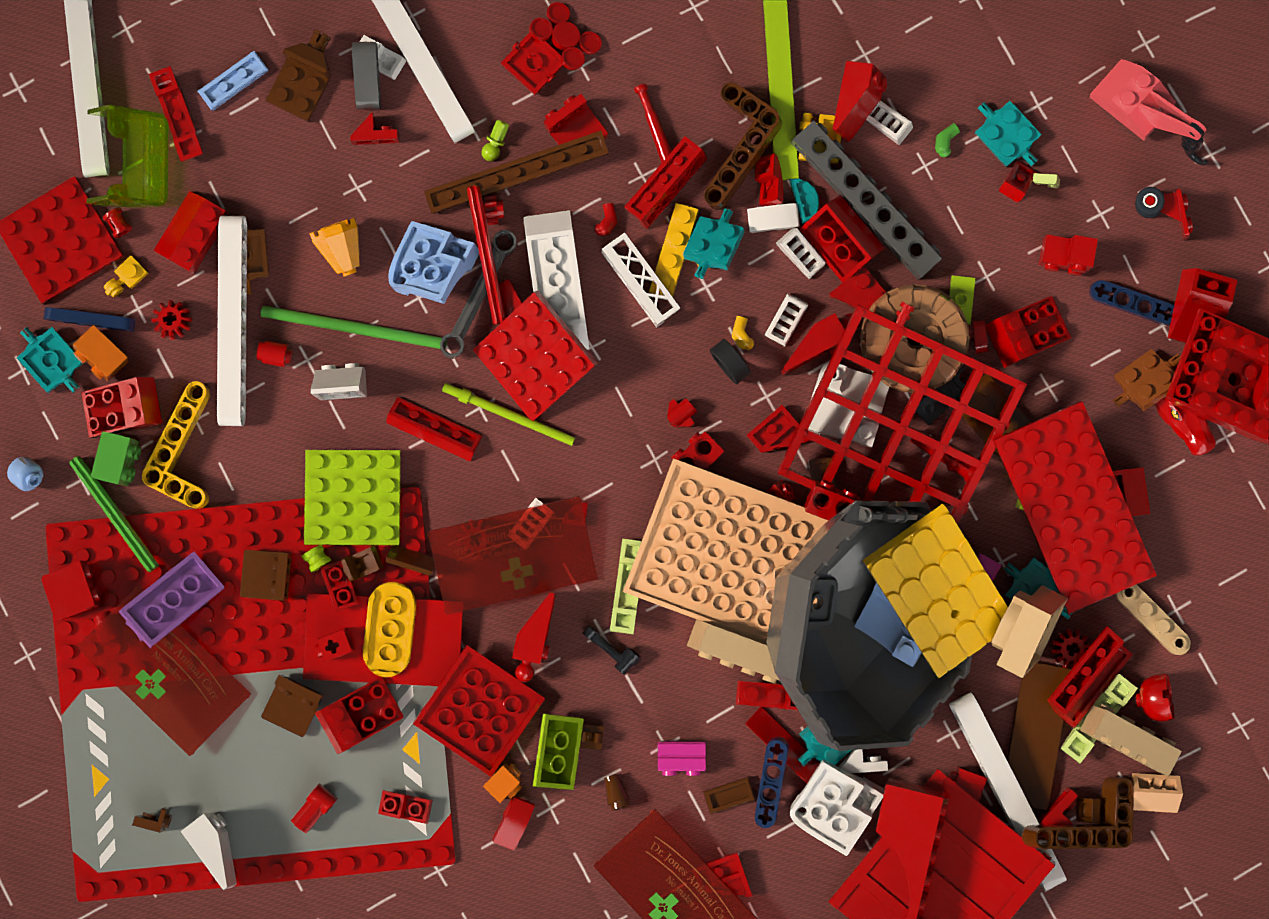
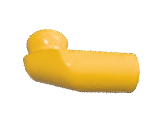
(739, 334)

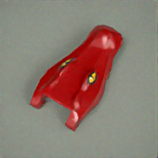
(1187, 426)

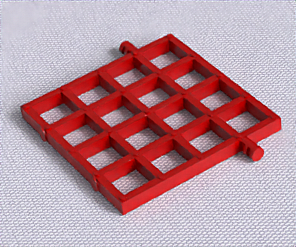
(901, 427)

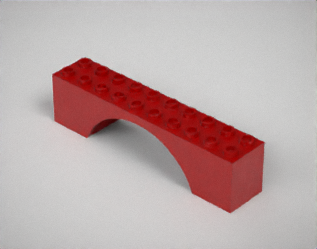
(911, 825)

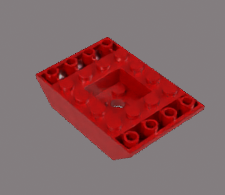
(1201, 377)

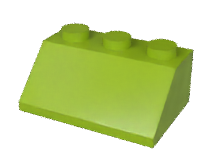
(558, 751)

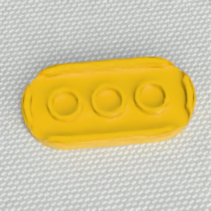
(389, 629)

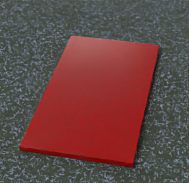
(433, 647)

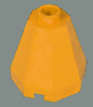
(339, 245)

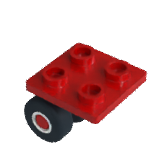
(1152, 202)

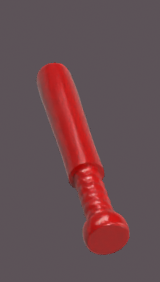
(659, 137)

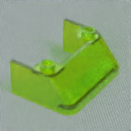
(143, 157)

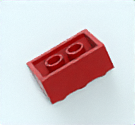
(191, 232)
(841, 238)

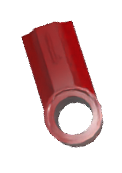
(317, 803)

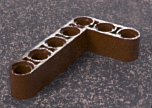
(758, 127)
(1113, 832)

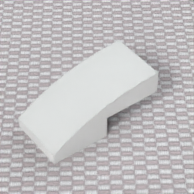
(389, 62)
(773, 217)

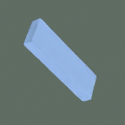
(233, 80)

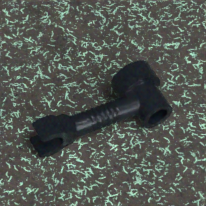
(624, 660)

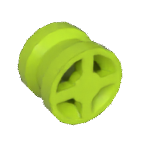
(316, 558)

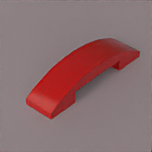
(176, 113)

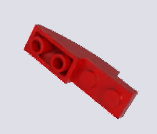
(763, 695)

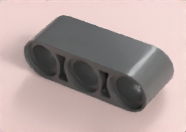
(366, 75)

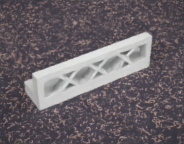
(632, 284)

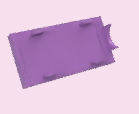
(171, 600)

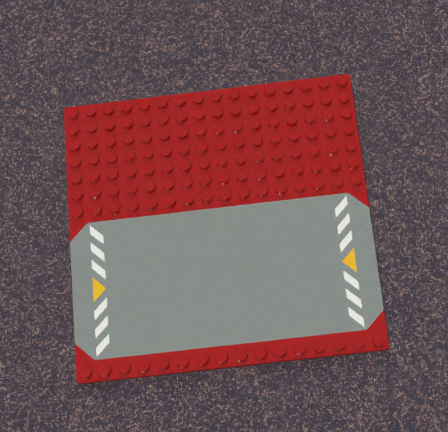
(248, 767)

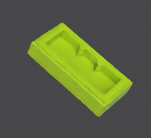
(962, 293)

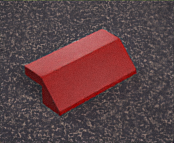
(1089, 677)

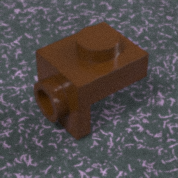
(362, 564)

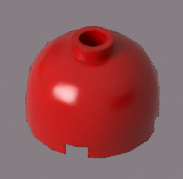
(1156, 698)

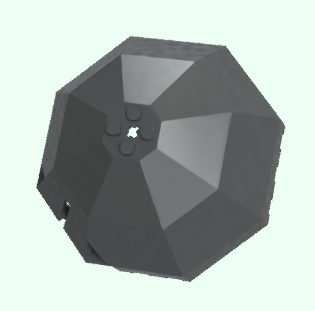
(833, 672)

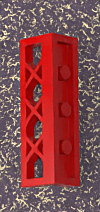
(666, 182)

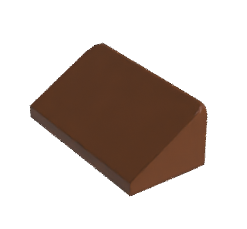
(411, 560)

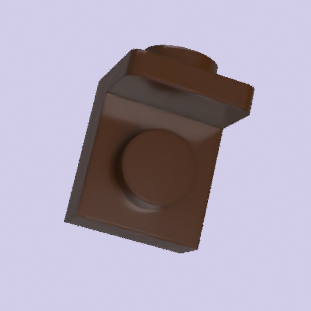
(149, 820)

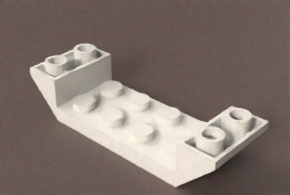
(556, 268)

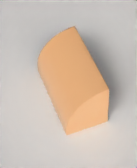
(1156, 792)

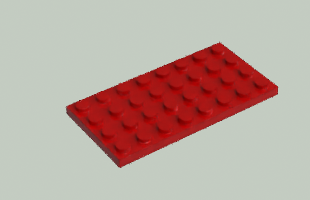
(1075, 507)

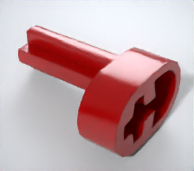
(978, 332)

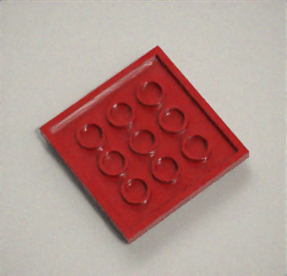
(59, 240)
(535, 356)
(478, 710)

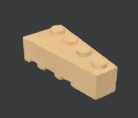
(732, 650)
(1131, 740)

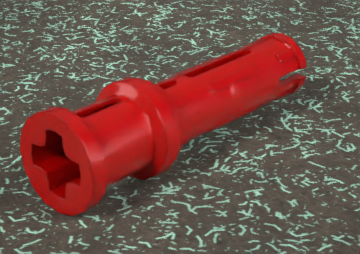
(952, 463)

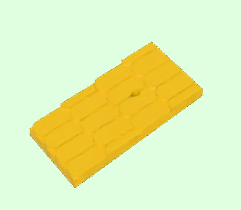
(938, 590)

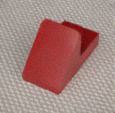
(367, 134)
(1017, 181)
(1054, 815)

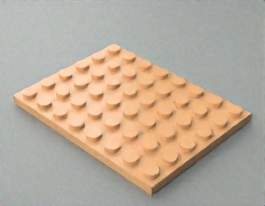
(718, 550)

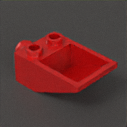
(819, 340)
(532, 639)

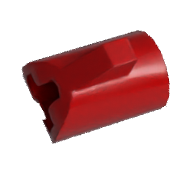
(680, 414)

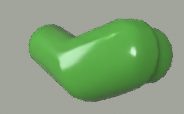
(943, 140)

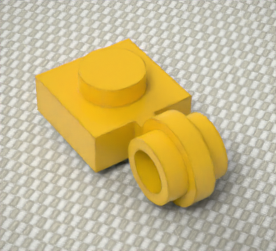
(130, 273)

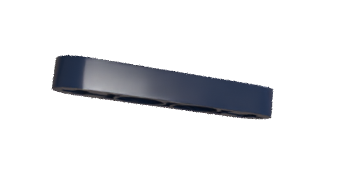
(1133, 304)
(89, 319)
(774, 783)

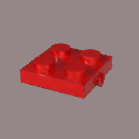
(533, 63)

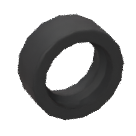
(730, 361)

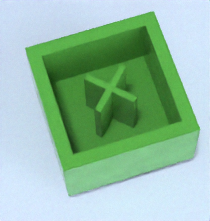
(116, 459)

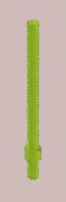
(466, 396)

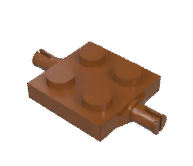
(256, 256)
(1145, 380)

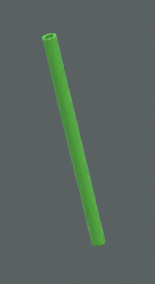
(351, 327)

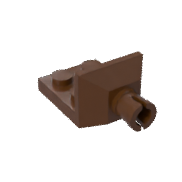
(302, 78)

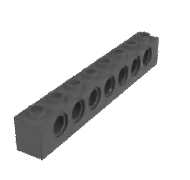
(884, 231)

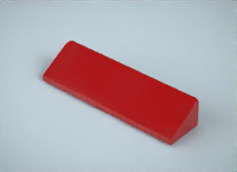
(433, 429)
(767, 728)

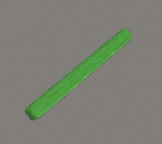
(114, 514)

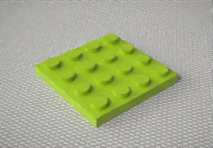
(352, 497)

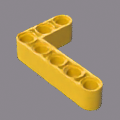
(176, 448)

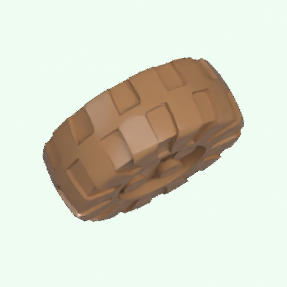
(934, 316)

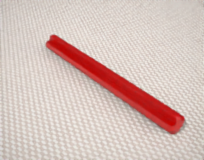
(486, 254)

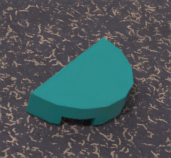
(805, 198)

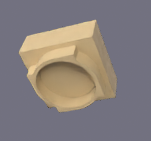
(1027, 629)

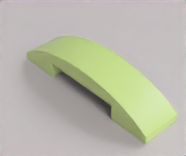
(625, 604)
(1114, 696)

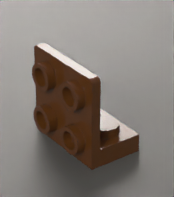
(266, 575)
(292, 705)

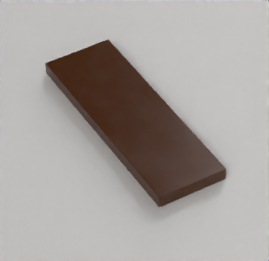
(1036, 734)

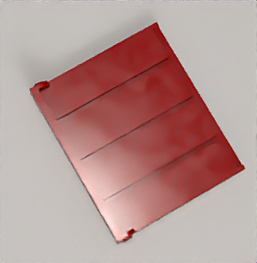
(977, 871)

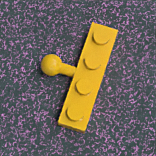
(675, 242)

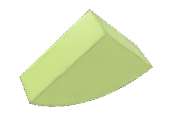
(1050, 179)

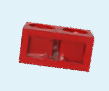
(700, 460)
(830, 507)

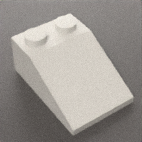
(340, 382)
(212, 845)

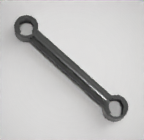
(476, 298)

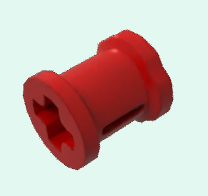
(117, 222)

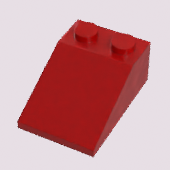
(858, 97)

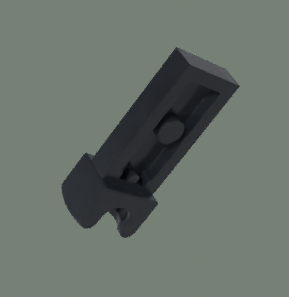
(931, 409)

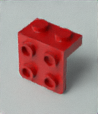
(572, 121)
(71, 590)

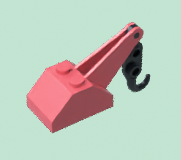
(1145, 104)

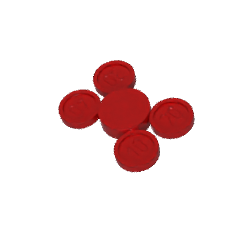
(565, 36)

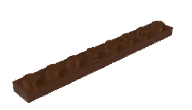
(518, 171)

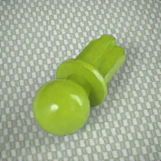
(491, 151)

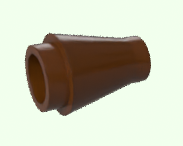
(616, 794)

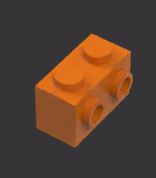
(99, 353)
(504, 782)

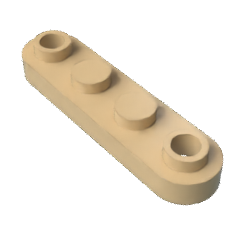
(1154, 620)

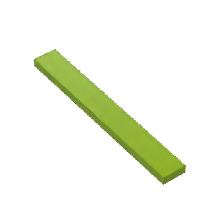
(781, 84)

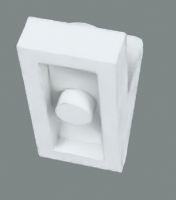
(855, 764)

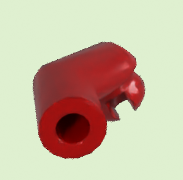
(609, 222)

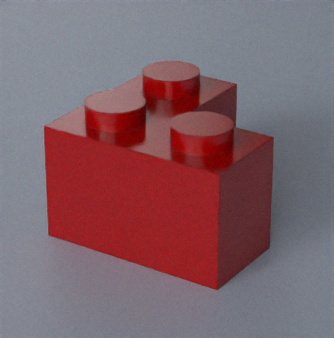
(1068, 254)

